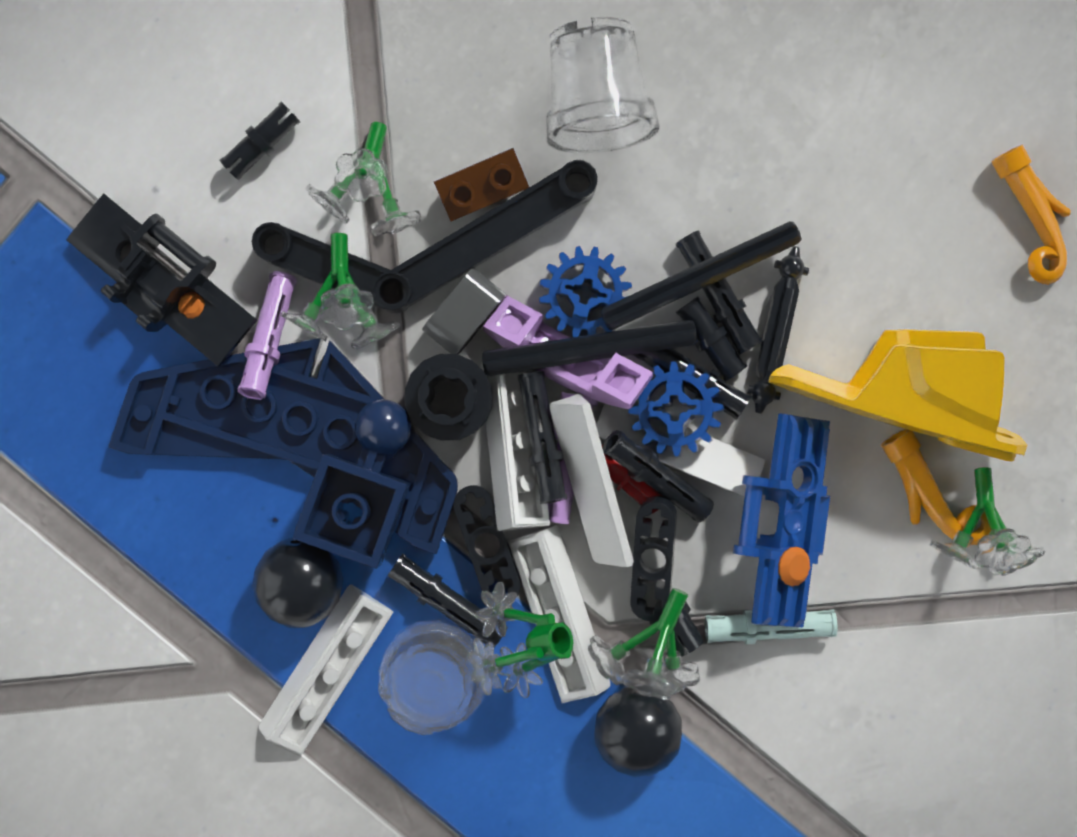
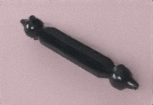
(777, 328)

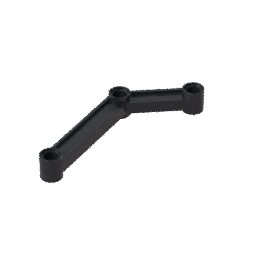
(448, 257)

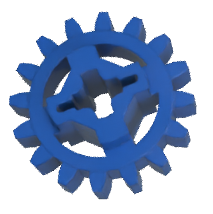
(565, 287)
(677, 429)

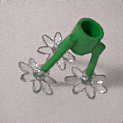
(544, 645)

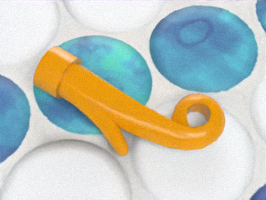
(1039, 207)
(922, 489)

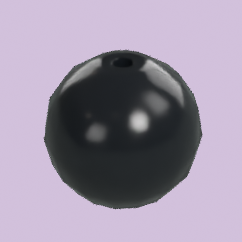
(297, 583)
(638, 733)

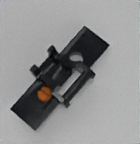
(151, 290)

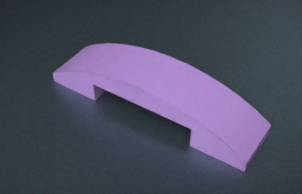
(605, 380)

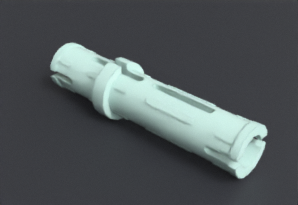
(741, 629)

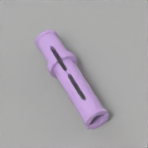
(263, 350)

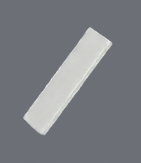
(509, 447)
(713, 463)
(591, 481)
(554, 589)
(324, 670)

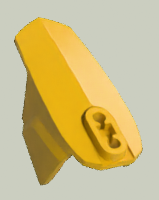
(926, 384)

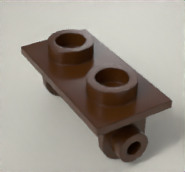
(481, 184)

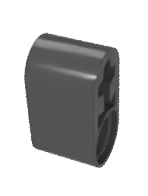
(464, 312)

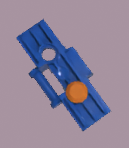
(801, 525)

